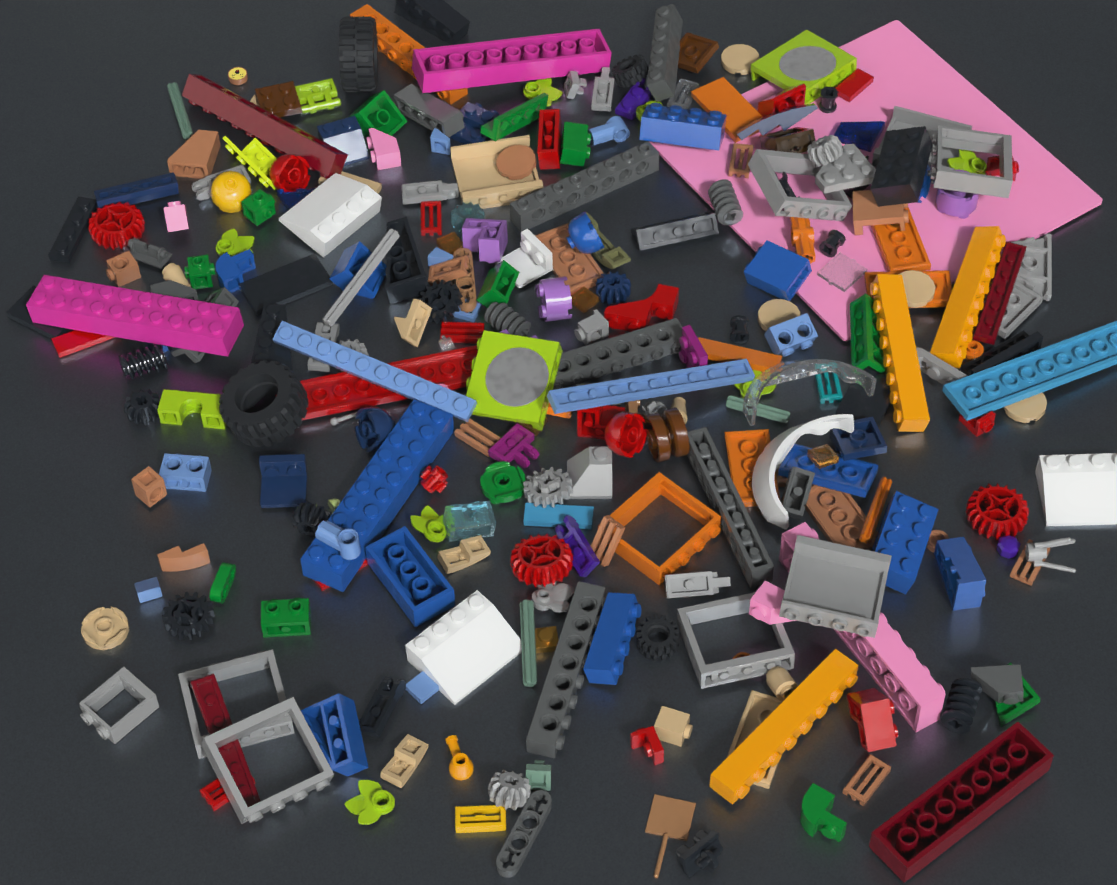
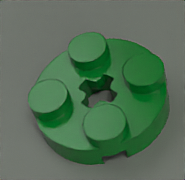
(502, 493)

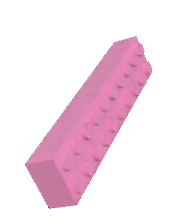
(885, 658)

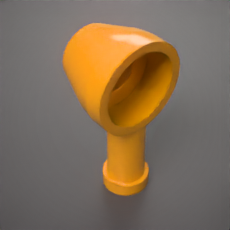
(456, 770)

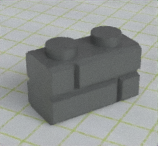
(797, 491)

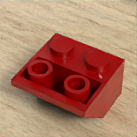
(785, 99)

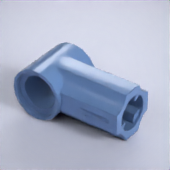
(613, 129)
(341, 539)

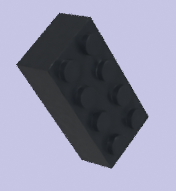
(901, 166)

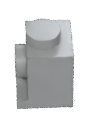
(592, 328)

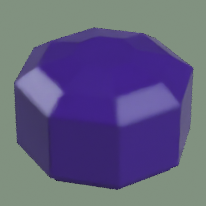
(1008, 546)

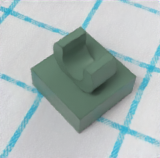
(539, 775)

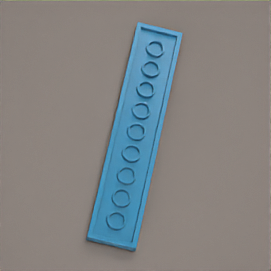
(1034, 372)

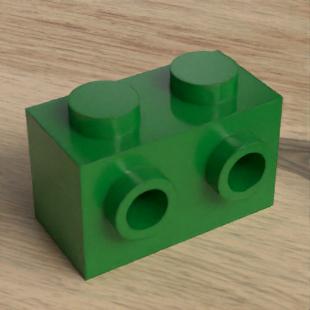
(574, 144)
(498, 284)
(286, 617)

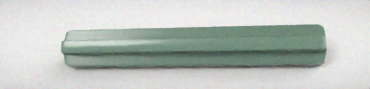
(180, 110)
(528, 643)

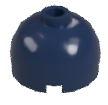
(373, 427)

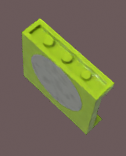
(805, 61)
(513, 377)

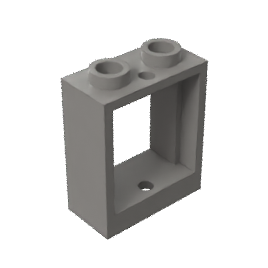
(107, 691)

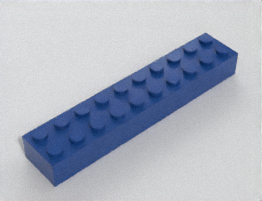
(381, 491)

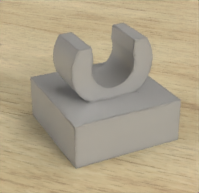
(573, 84)

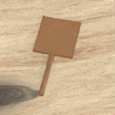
(669, 819)

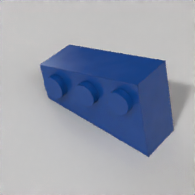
(960, 573)
(338, 733)

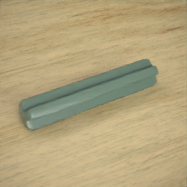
(762, 409)

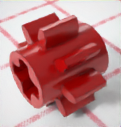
(434, 479)

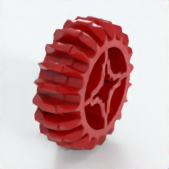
(116, 225)
(998, 504)
(541, 560)

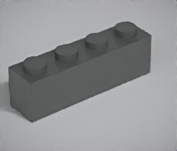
(429, 110)

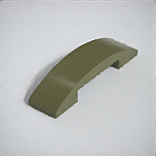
(609, 255)

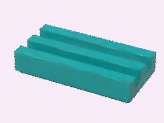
(829, 396)

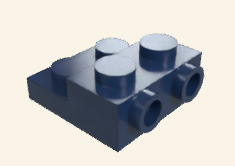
(473, 119)
(862, 442)

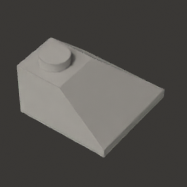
(591, 473)

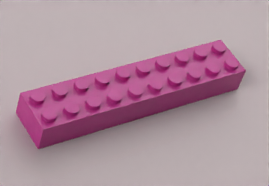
(510, 60)
(135, 315)

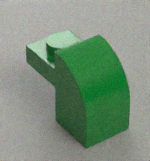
(816, 815)

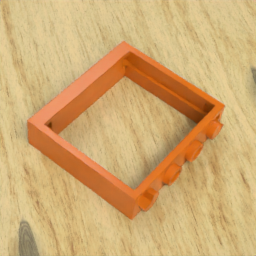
(640, 500)

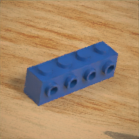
(612, 638)

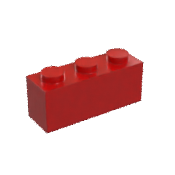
(549, 139)

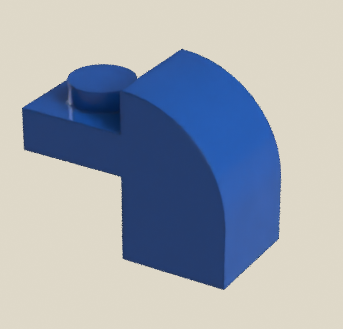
(230, 269)

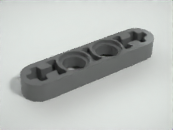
(519, 831)

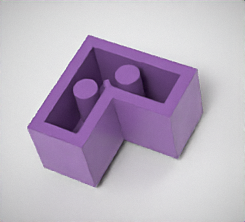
(486, 237)

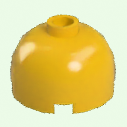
(229, 190)

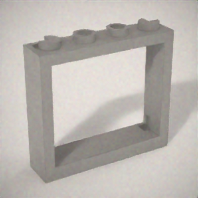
(972, 141)
(763, 166)
(737, 668)
(230, 669)
(246, 726)

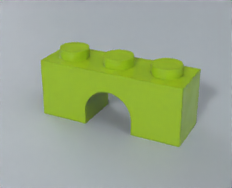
(178, 404)

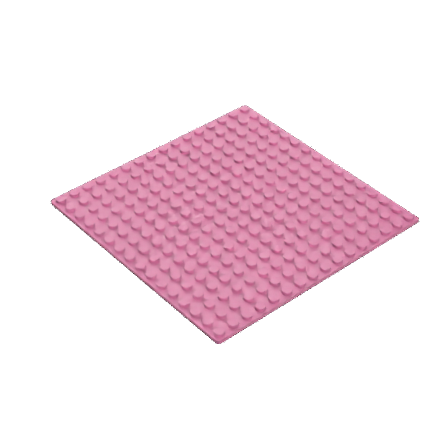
(916, 79)

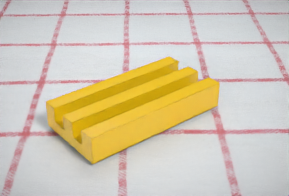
(480, 823)

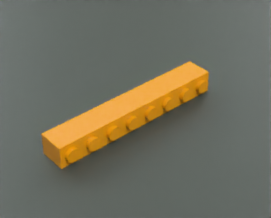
(968, 295)
(899, 353)
(783, 727)

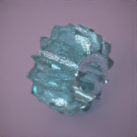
(465, 211)

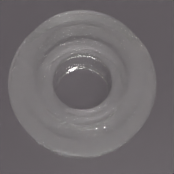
(446, 343)

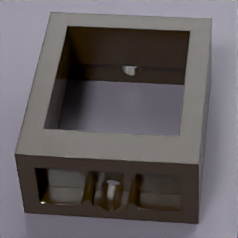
(788, 140)

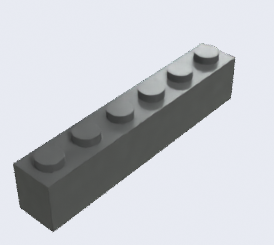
(664, 53)

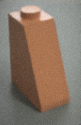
(196, 155)

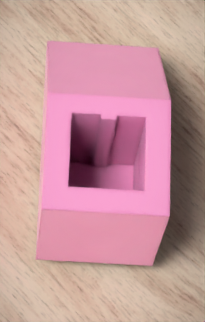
(384, 149)
(176, 216)

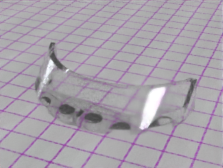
(799, 369)

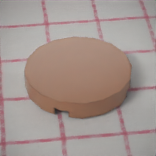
(516, 162)

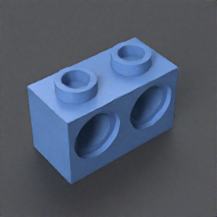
(788, 331)
(185, 472)

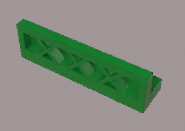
(515, 118)
(863, 334)

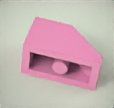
(766, 604)

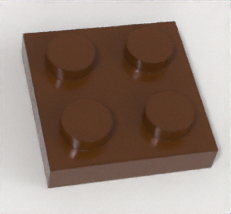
(695, 52)
(279, 99)

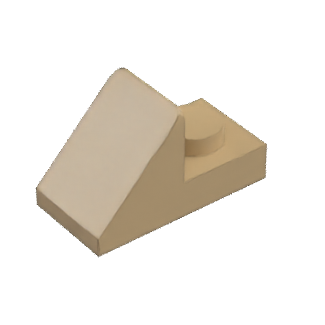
(413, 325)

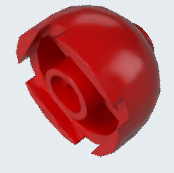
(289, 173)
(625, 434)

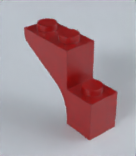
(637, 314)

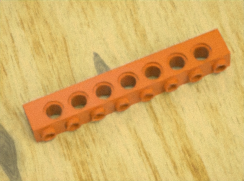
(399, 48)

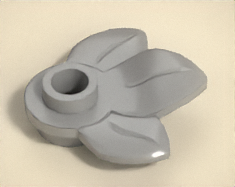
(553, 597)

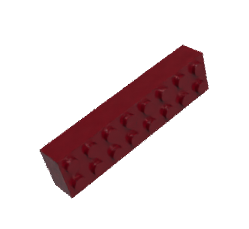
(960, 801)

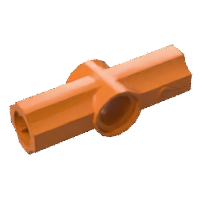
(803, 238)

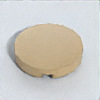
(739, 58)
(918, 288)
(776, 312)
(1027, 409)
(105, 628)

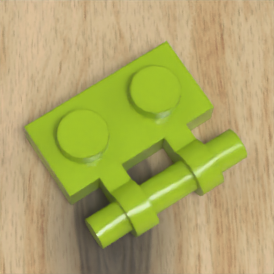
(315, 92)

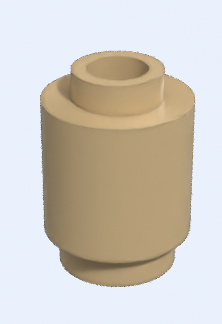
(780, 682)

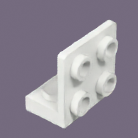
(531, 259)

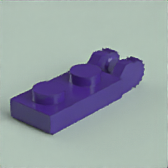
(634, 98)
(583, 555)

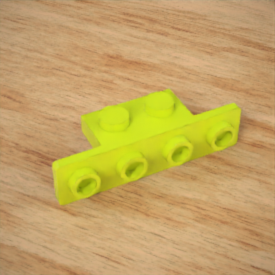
(257, 158)

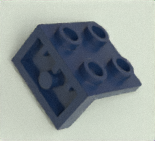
(283, 480)

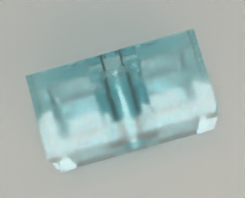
(469, 520)

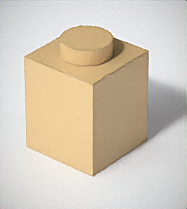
(673, 726)

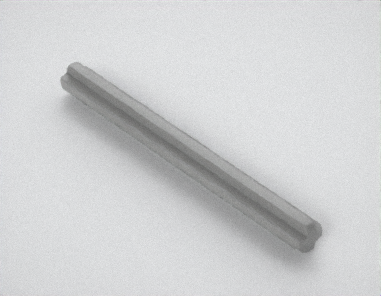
(360, 277)

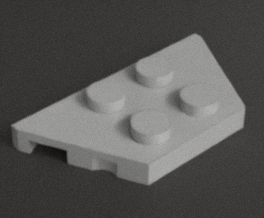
(1037, 266)

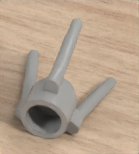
(1037, 552)

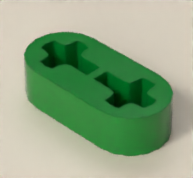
(222, 582)

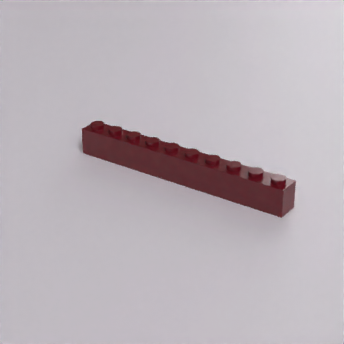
(263, 125)

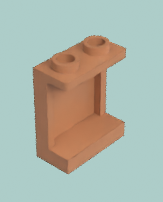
(868, 213)

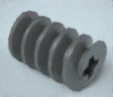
(725, 202)
(504, 317)

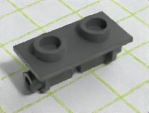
(149, 253)

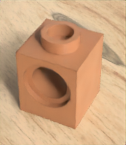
(123, 269)
(149, 486)

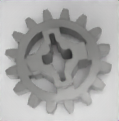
(548, 487)

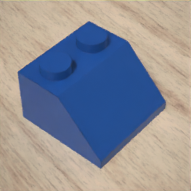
(348, 266)

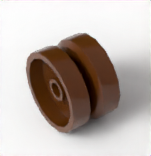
(666, 435)

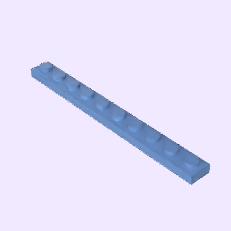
(374, 371)
(650, 386)

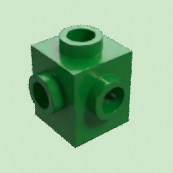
(258, 207)
(197, 268)

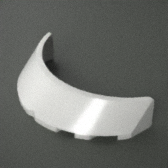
(774, 454)

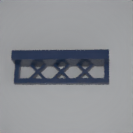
(138, 191)

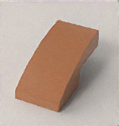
(176, 560)

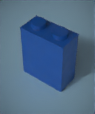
(777, 271)

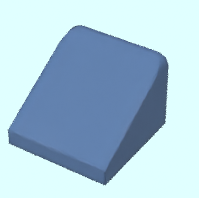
(440, 142)
(438, 256)
(148, 589)

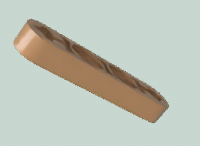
(467, 280)

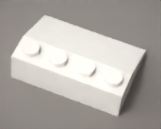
(332, 213)
(1078, 489)
(464, 647)

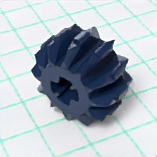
(613, 288)

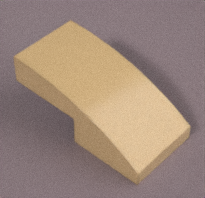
(466, 554)
(405, 761)

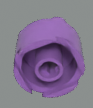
(956, 202)
(554, 299)

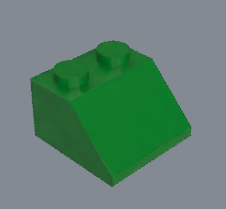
(379, 113)

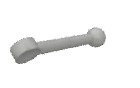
(334, 421)

